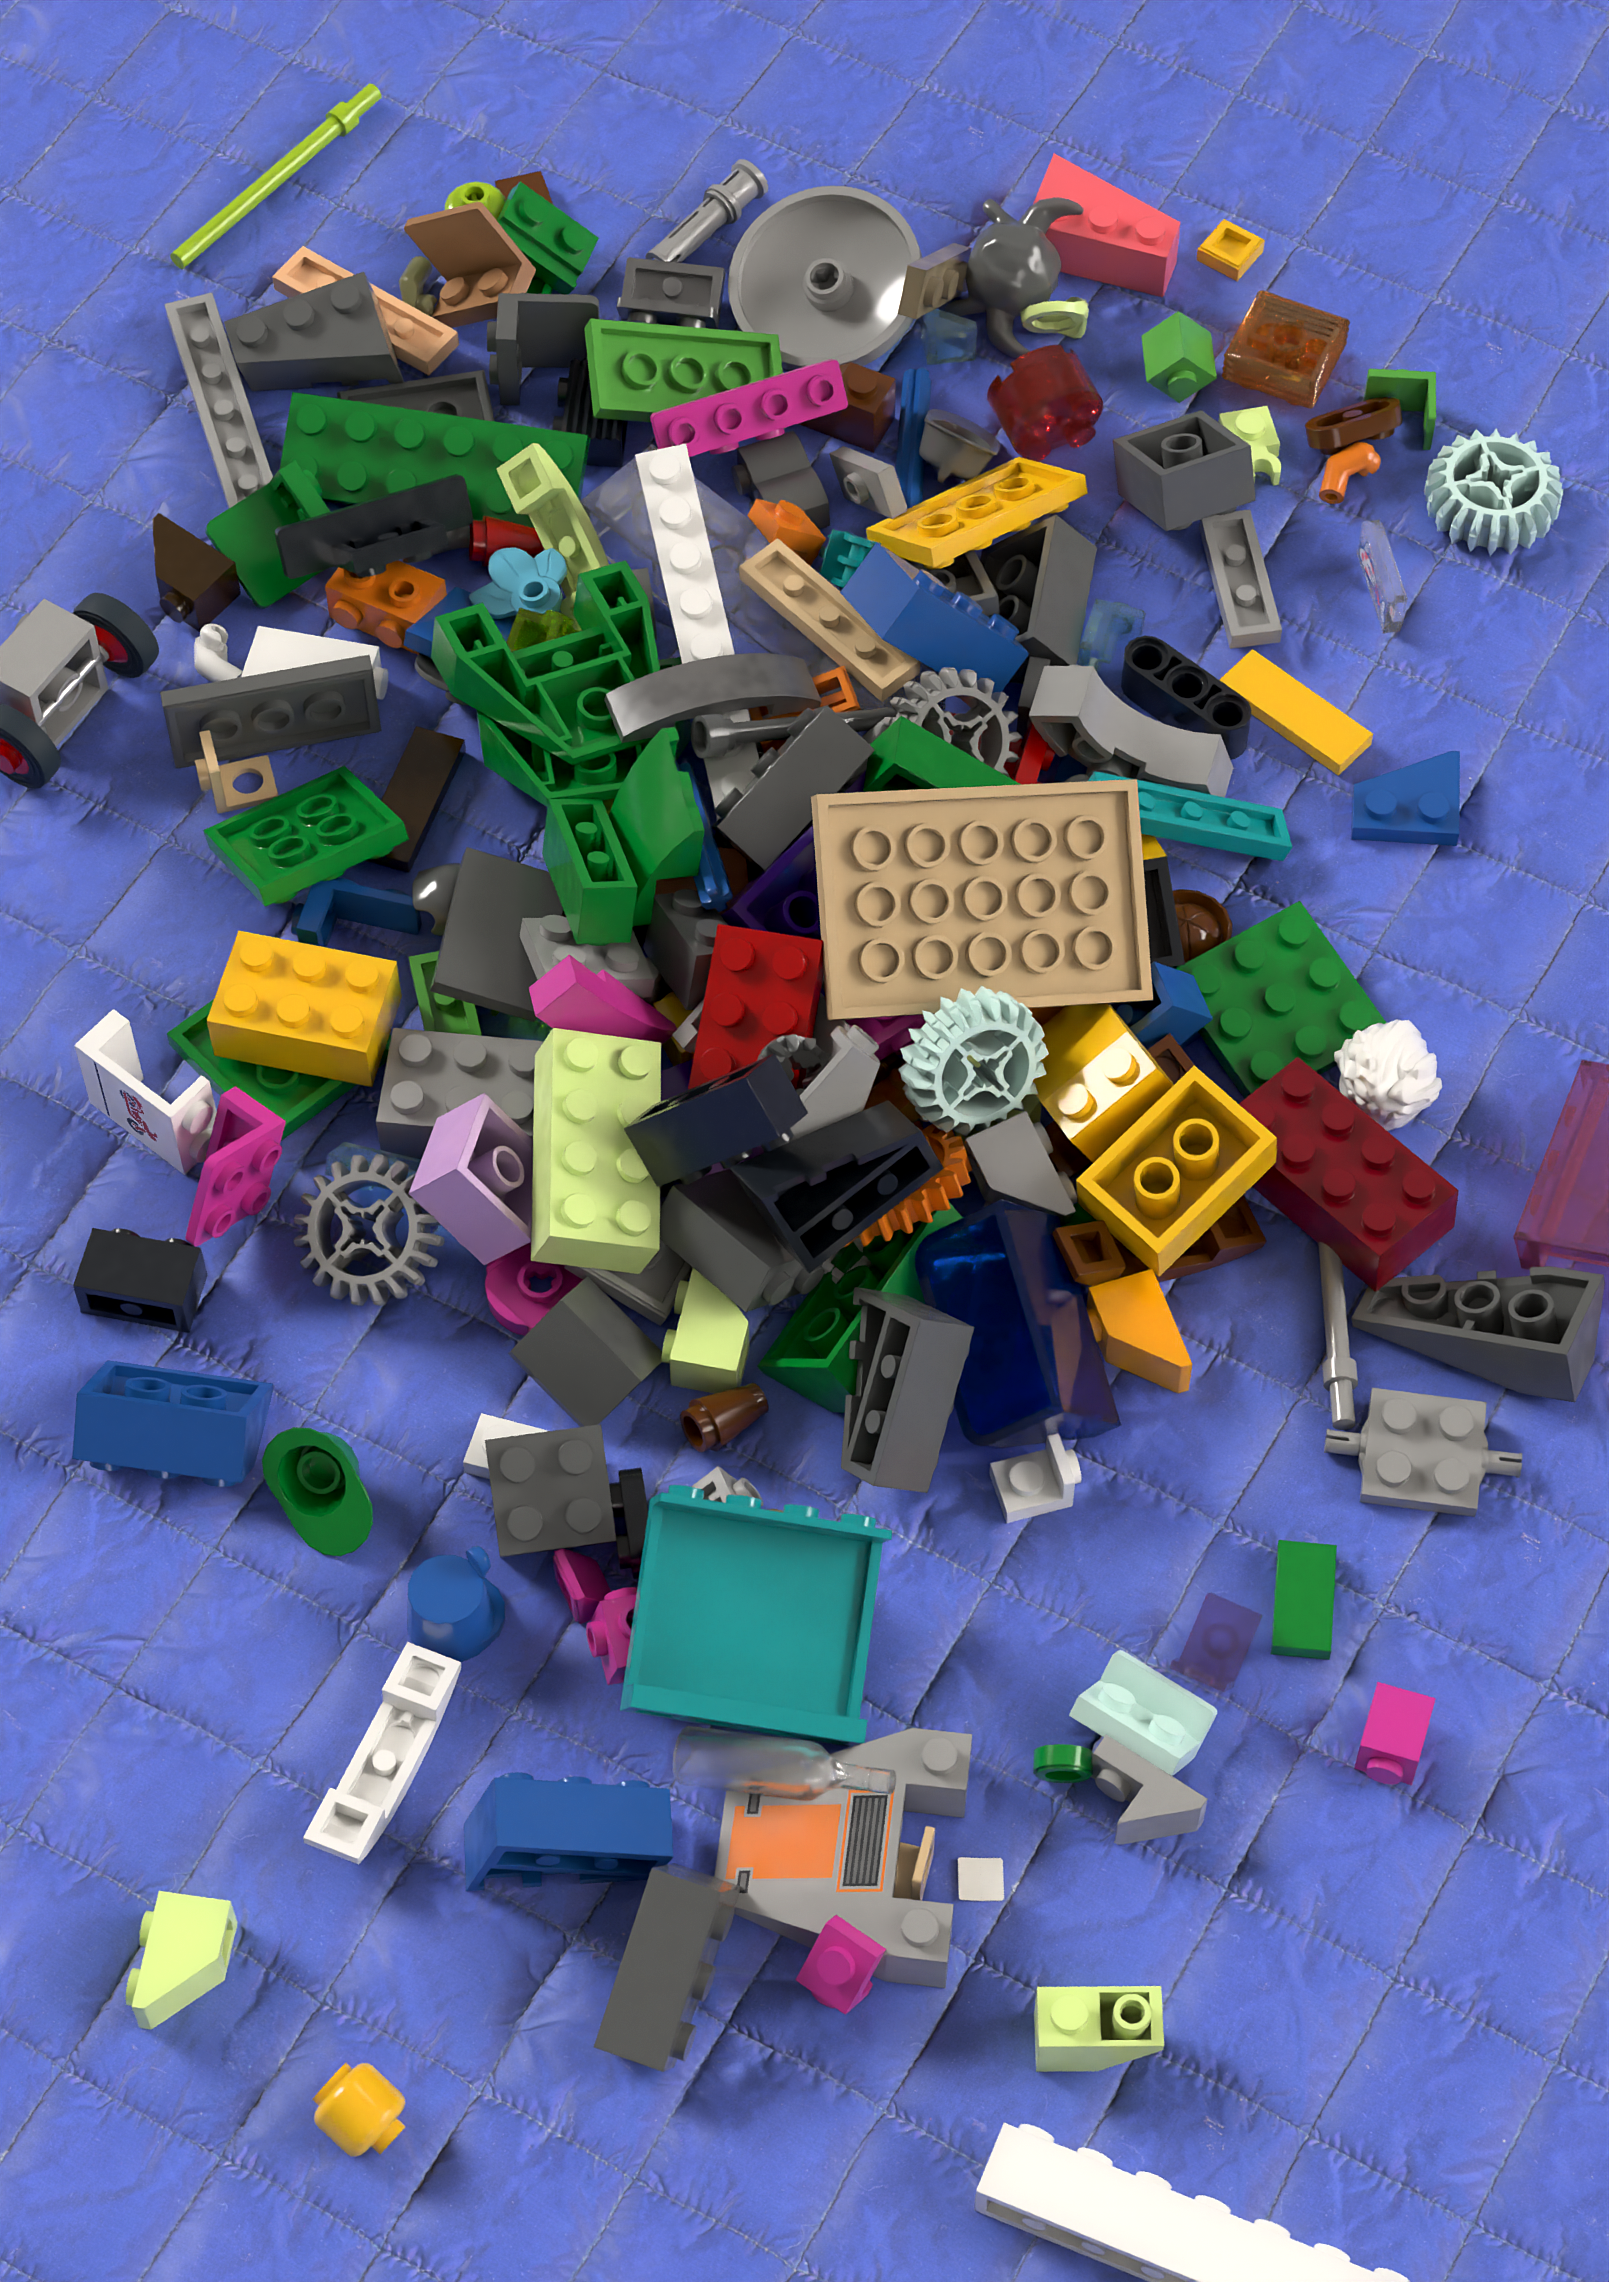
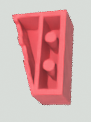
(1115, 236)

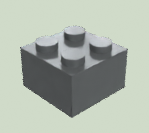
(1184, 470)
(550, 1490)

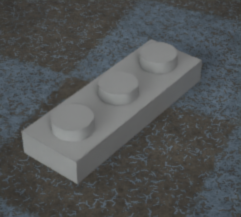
(1240, 579)

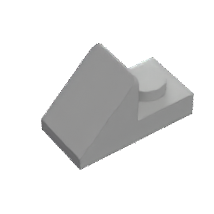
(1158, 1801)

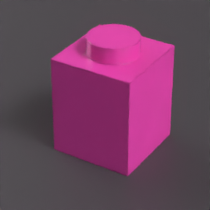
(1394, 1734)

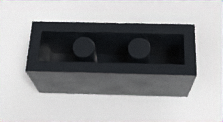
(717, 1122)

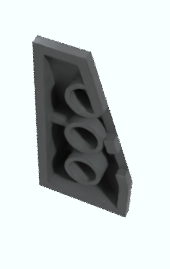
(1511, 1330)

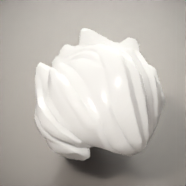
(1388, 1072)

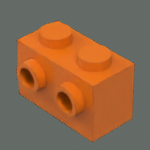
(384, 602)

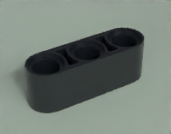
(1184, 693)

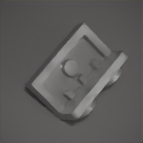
(671, 293)

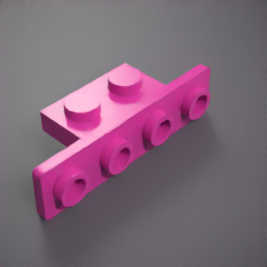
(752, 410)

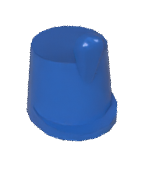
(454, 1605)

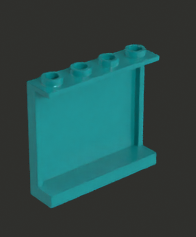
(753, 1617)

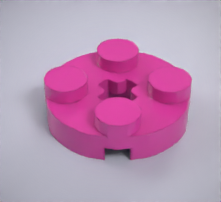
(510, 1293)

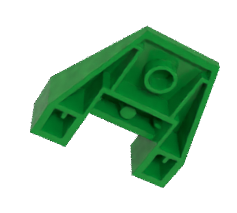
(557, 686)
(550, 777)

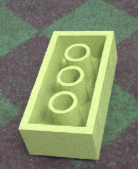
(588, 1182)

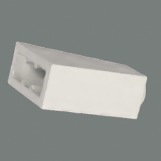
(283, 650)

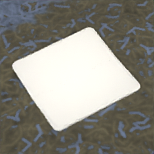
(980, 1879)

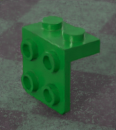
(248, 532)

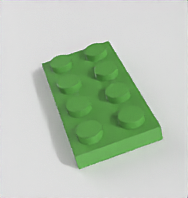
(659, 366)

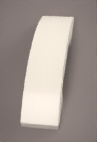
(387, 1757)

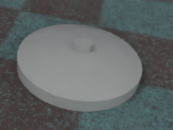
(824, 276)

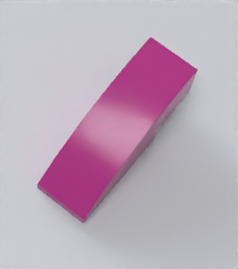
(595, 1003)

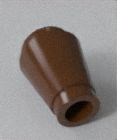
(722, 1416)

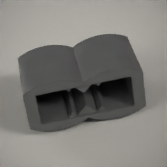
(781, 471)

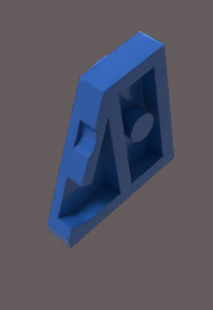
(1410, 803)

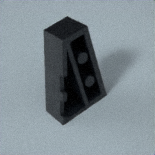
(837, 1180)

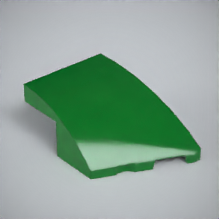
(657, 821)

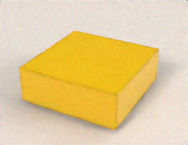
(1230, 250)

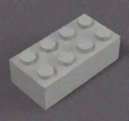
(441, 1071)

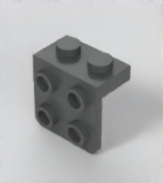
(536, 334)

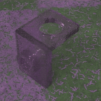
(1218, 1642)

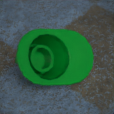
(319, 1489)

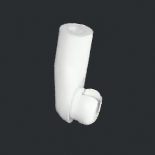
(212, 654)

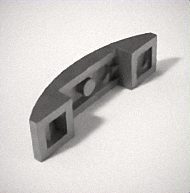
(711, 688)

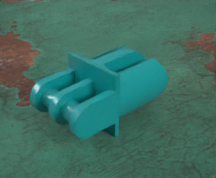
(843, 556)

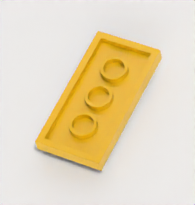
(978, 512)

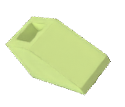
(710, 1339)
(184, 1955)
(1096, 2026)

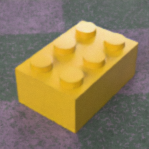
(304, 1008)
(1176, 1170)

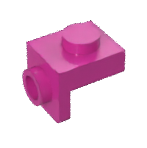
(840, 1965)

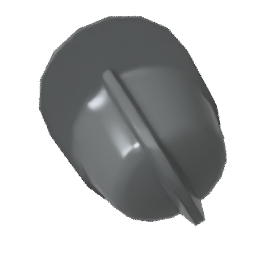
(956, 445)

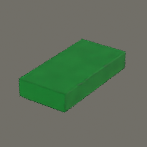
(1303, 1599)

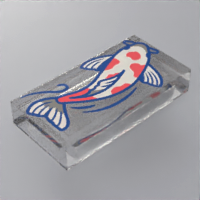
(1382, 576)

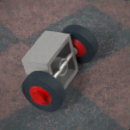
(57, 674)

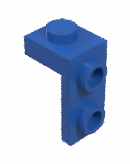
(355, 903)

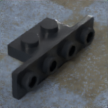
(377, 530)

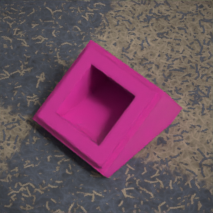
(580, 1583)

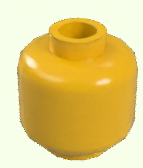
(359, 2109)

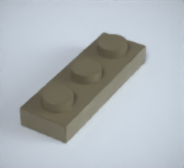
(934, 280)

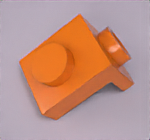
(788, 525)

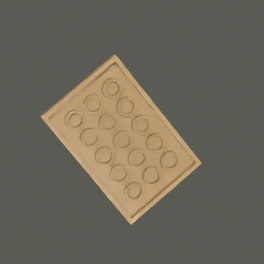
(979, 890)

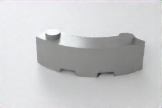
(1107, 736)

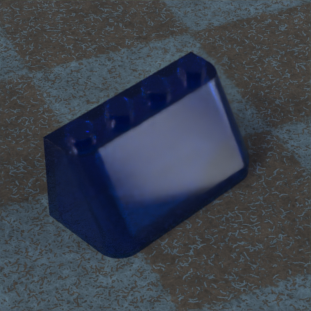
(1032, 1342)

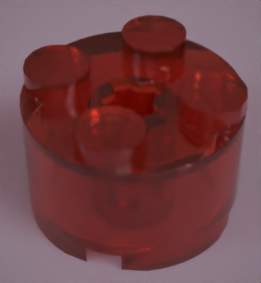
(1046, 402)

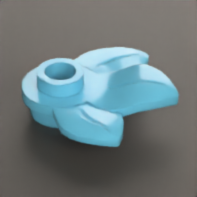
(522, 582)

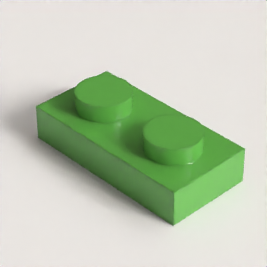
(439, 1011)

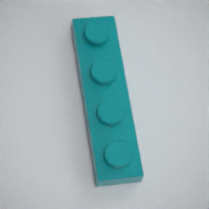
(1210, 820)

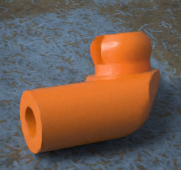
(1356, 458)

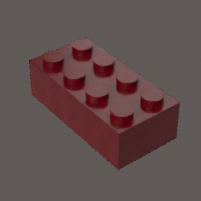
(1348, 1177)

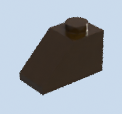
(191, 575)

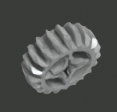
(982, 719)
(352, 1244)

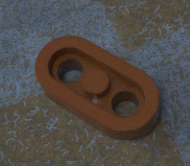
(1367, 419)

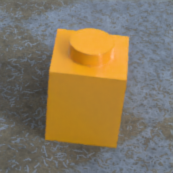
(1139, 1330)

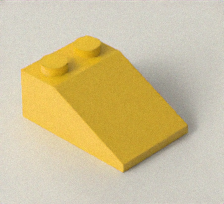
(1096, 1076)

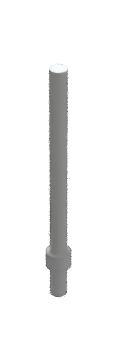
(1339, 1368)

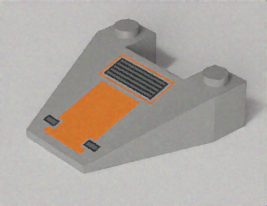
(842, 1854)

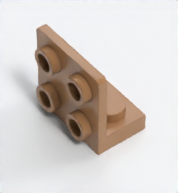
(473, 259)

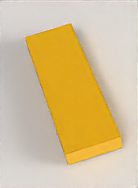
(1298, 713)

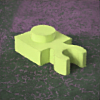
(1258, 430)

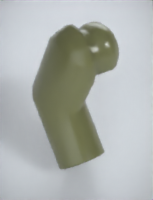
(412, 284)

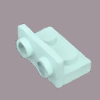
(1145, 1713)

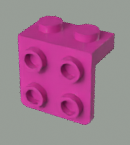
(236, 1166)

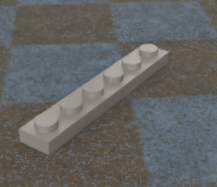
(219, 396)

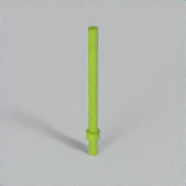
(339, 121)

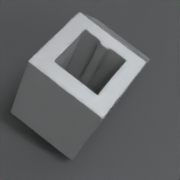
(1014, 1166)

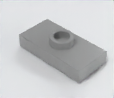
(868, 482)

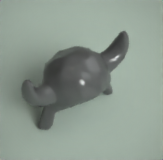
(1012, 268)

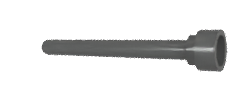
(715, 735)

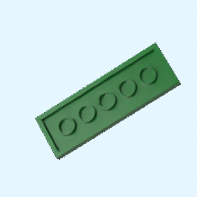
(380, 449)

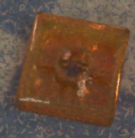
(1285, 349)

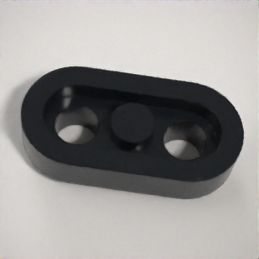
(630, 1501)

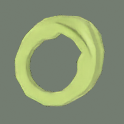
(1060, 317)

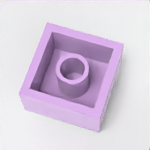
(478, 1179)

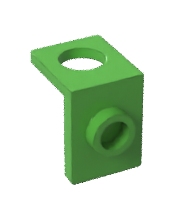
(1413, 389)

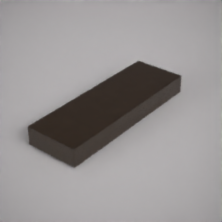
(419, 790)

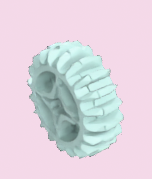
(1480, 488)
(998, 1036)

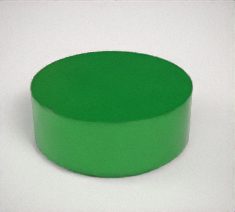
(1063, 1763)

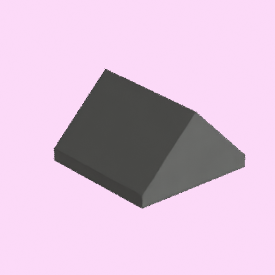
(587, 1354)

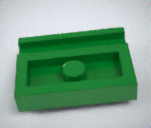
(547, 237)

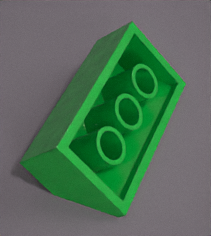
(815, 1343)

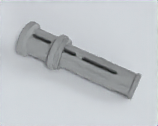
(720, 206)

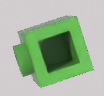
(1178, 357)

